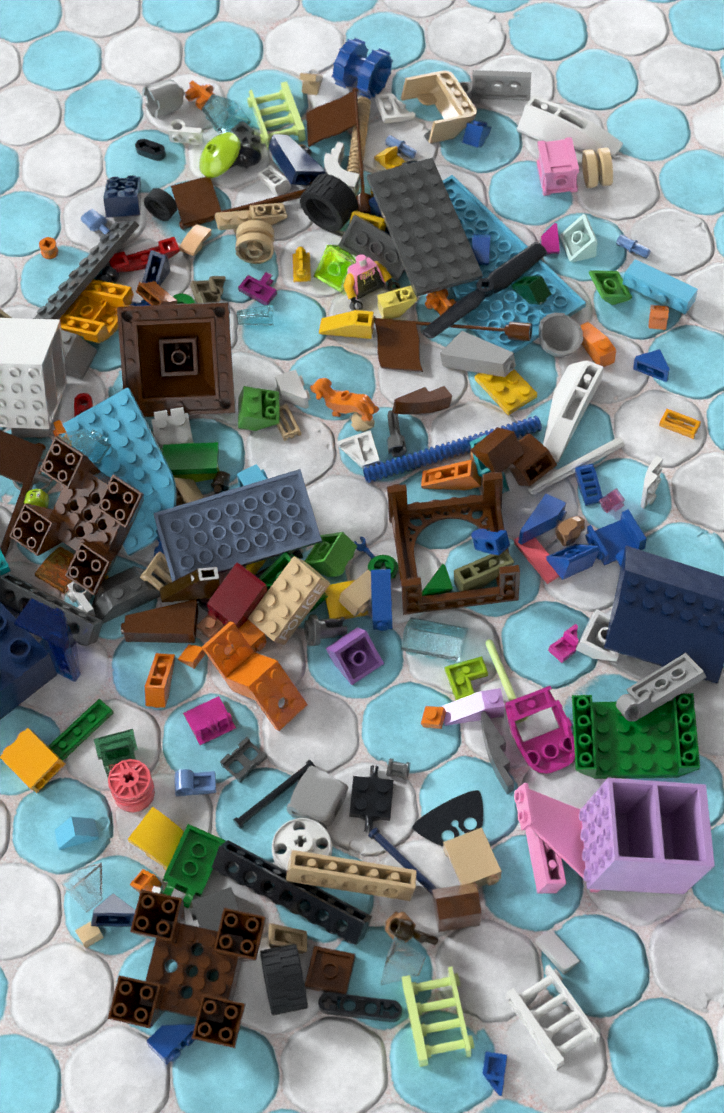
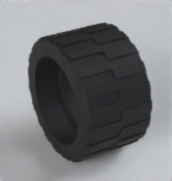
(328, 202)
(284, 979)

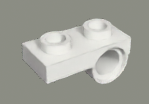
(181, 134)
(82, 599)

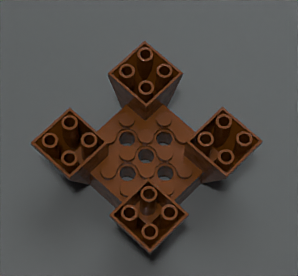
(88, 516)
(212, 1003)

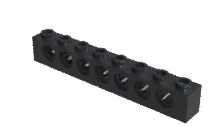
(320, 901)

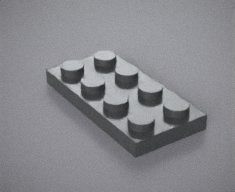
(374, 243)

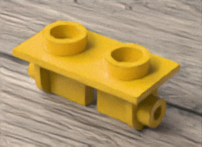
(301, 265)

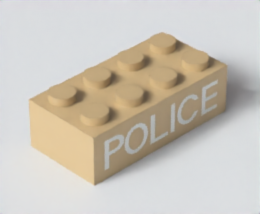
(288, 600)

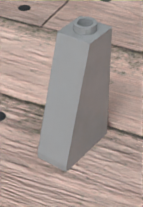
(477, 355)

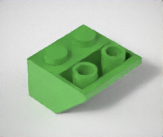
(257, 408)

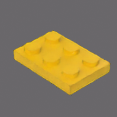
(509, 391)

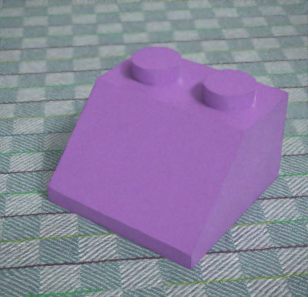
(355, 655)

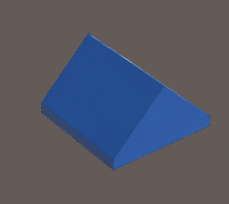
(573, 559)

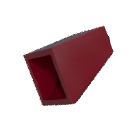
(236, 596)

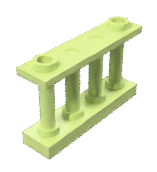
(287, 106)
(421, 1030)

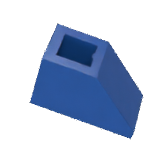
(476, 133)
(170, 1040)

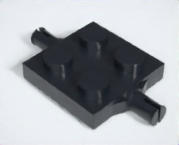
(371, 798)

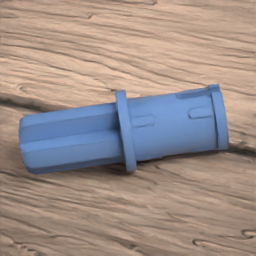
(402, 147)
(632, 246)

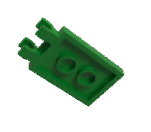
(191, 458)
(191, 863)

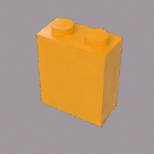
(32, 760)

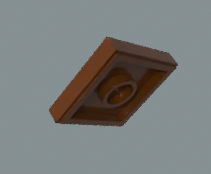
(330, 970)

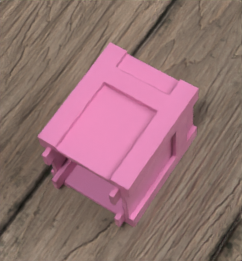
(557, 166)

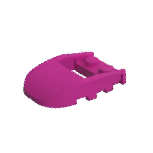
(550, 750)

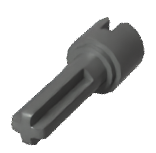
(396, 441)

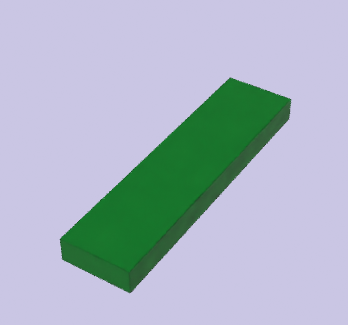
(81, 729)

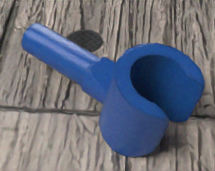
(363, 547)

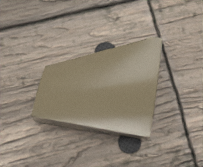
(209, 290)

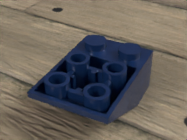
(122, 196)

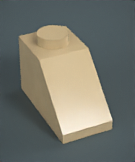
(357, 595)

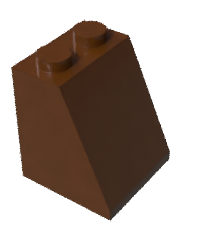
(457, 907)

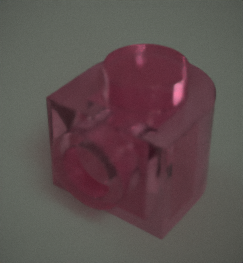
(612, 500)

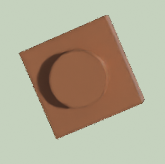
(209, 626)

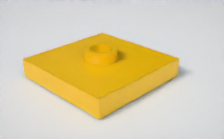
(335, 608)

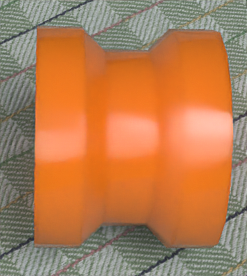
(48, 248)

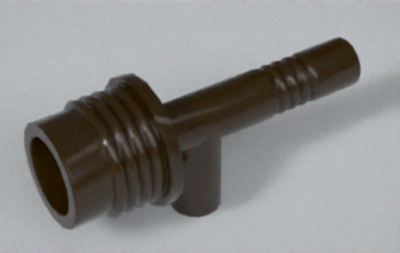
(220, 482)
(405, 930)

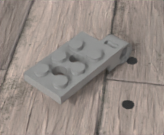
(483, 85)
(648, 694)

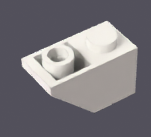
(291, 389)

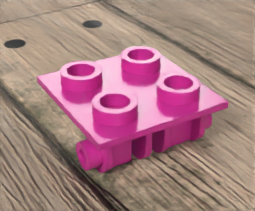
(209, 720)

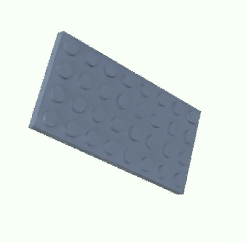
(238, 526)

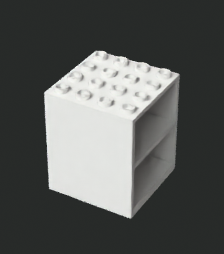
(30, 372)

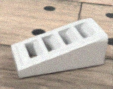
(275, 182)

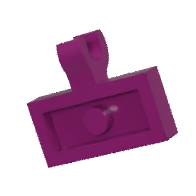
(258, 289)

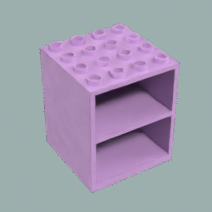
(646, 836)

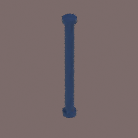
(374, 834)

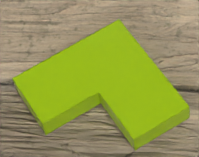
(462, 674)

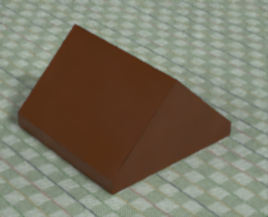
(498, 450)

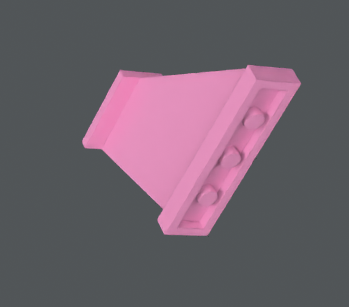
(554, 823)

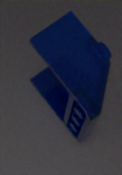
(56, 636)

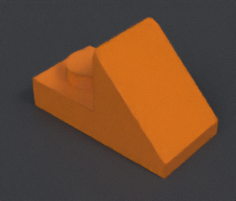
(658, 317)

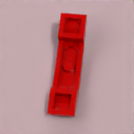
(138, 260)

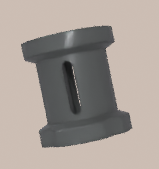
(398, 769)

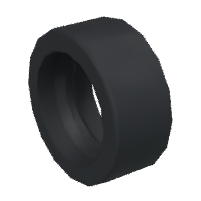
(160, 204)

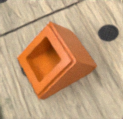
(192, 655)
(145, 881)

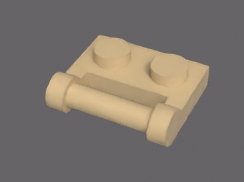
(160, 568)

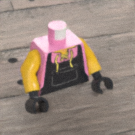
(365, 278)

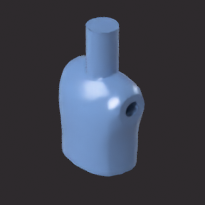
(95, 221)

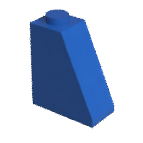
(381, 599)

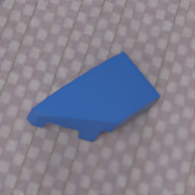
(494, 1070)

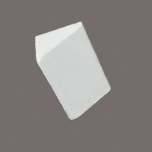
(557, 951)

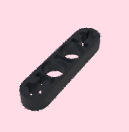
(359, 1011)

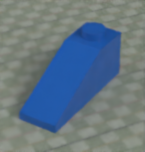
(543, 518)

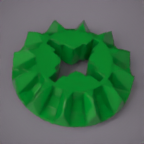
(390, 563)

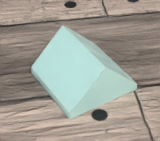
(579, 240)

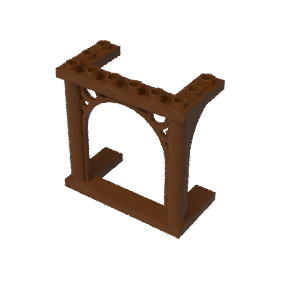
(400, 515)

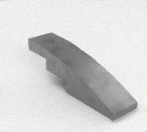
(495, 749)

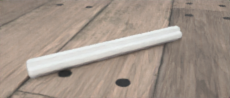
(569, 469)

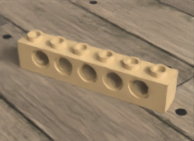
(351, 875)

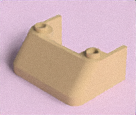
(449, 98)

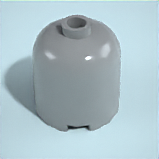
(163, 97)

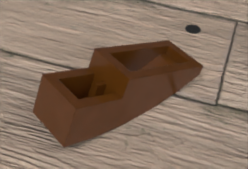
(422, 401)

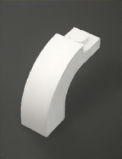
(332, 167)

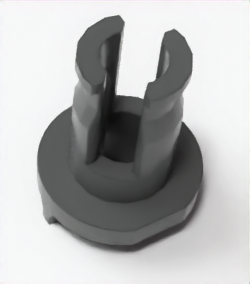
(322, 629)

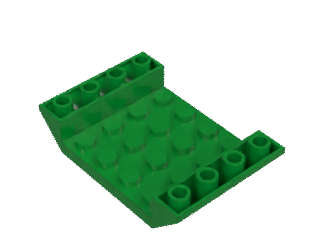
(651, 747)

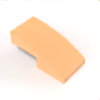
(194, 240)

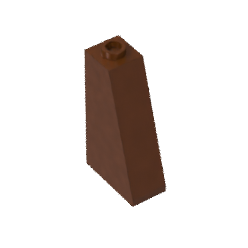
(164, 624)

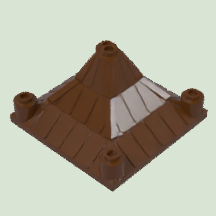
(178, 357)

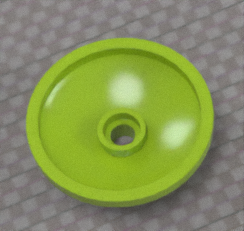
(219, 154)

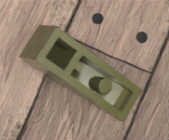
(481, 572)

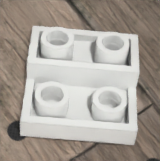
(651, 481)

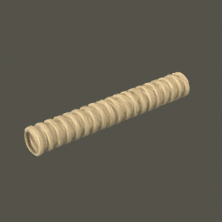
(364, 110)

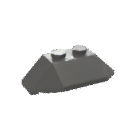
(123, 593)

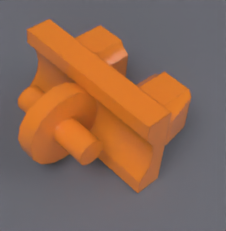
(201, 93)
(439, 301)

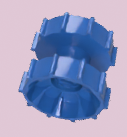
(354, 65)

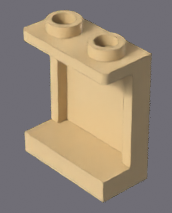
(473, 859)

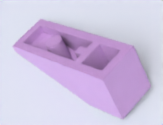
(471, 707)

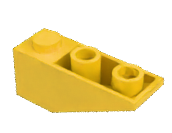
(349, 324)

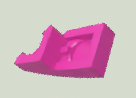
(551, 240)
(566, 645)

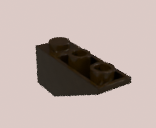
(194, 585)

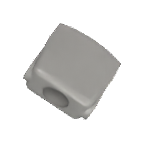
(317, 797)

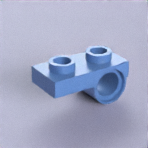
(192, 783)

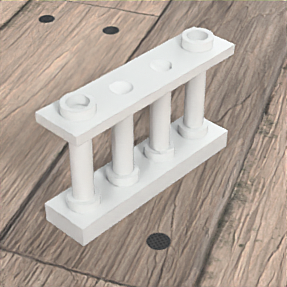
(543, 1036)

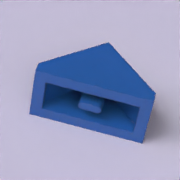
(481, 248)
(652, 364)

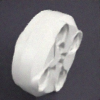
(300, 840)

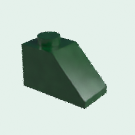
(532, 289)

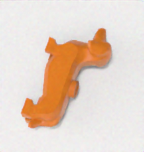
(344, 401)

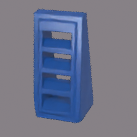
(585, 473)

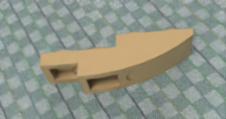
(266, 212)

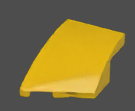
(157, 837)

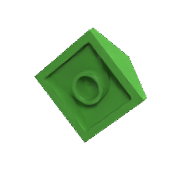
(610, 286)

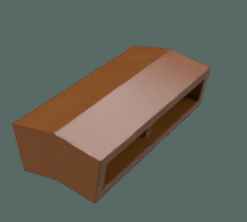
(155, 294)

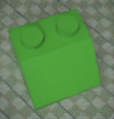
(331, 554)

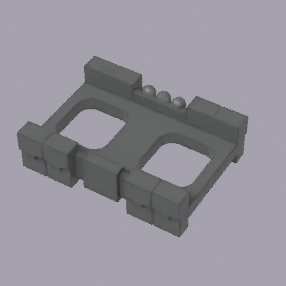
(238, 755)

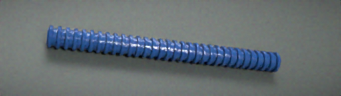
(443, 451)

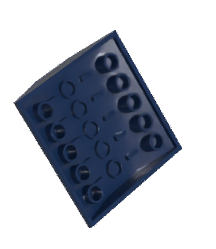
(667, 612)

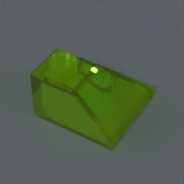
(334, 267)

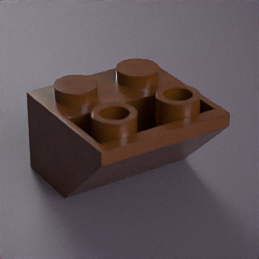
(533, 463)

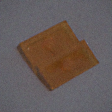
(54, 569)

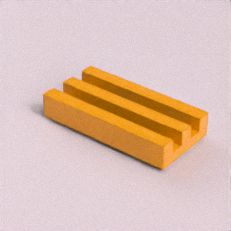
(678, 425)

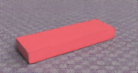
(536, 555)

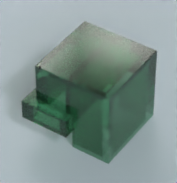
(116, 748)

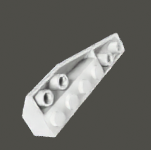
(553, 122)
(570, 404)

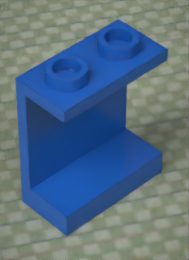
(616, 537)

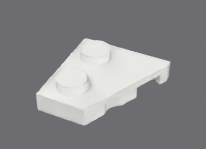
(392, 109)
(360, 449)

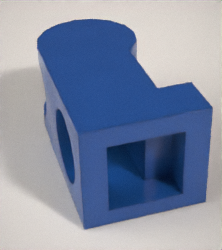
(490, 541)

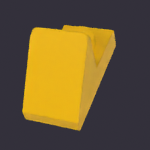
(389, 158)

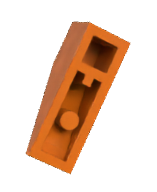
(598, 345)
(452, 477)
(159, 680)

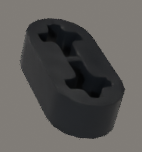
(151, 150)

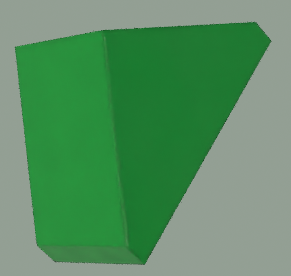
(439, 583)

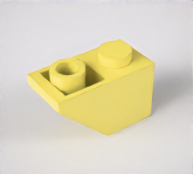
(396, 302)

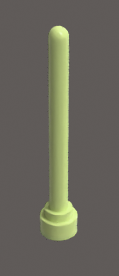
(502, 673)

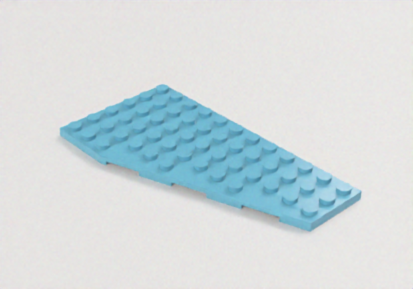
(506, 304)

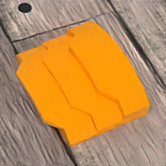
(95, 311)

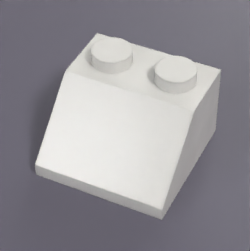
(594, 638)

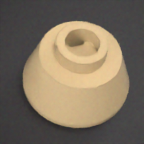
(358, 424)

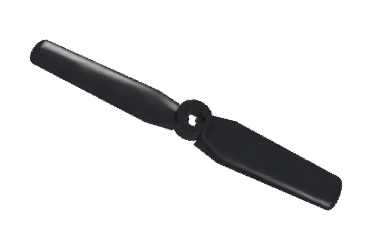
(497, 280)

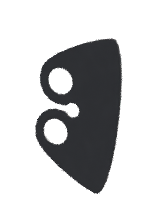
(440, 818)

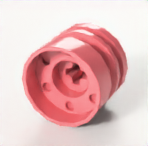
(135, 794)

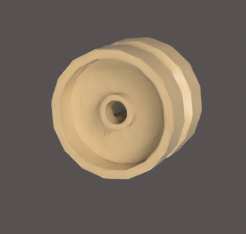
(597, 167)
(254, 241)

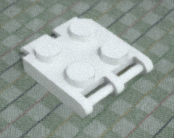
(173, 428)

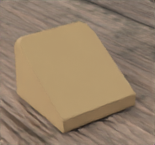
(89, 934)

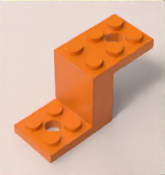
(254, 676)

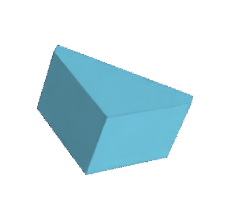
(76, 831)

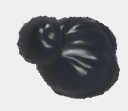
(247, 156)

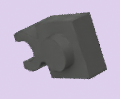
(245, 133)

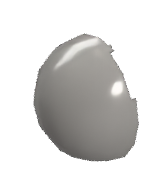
(560, 334)

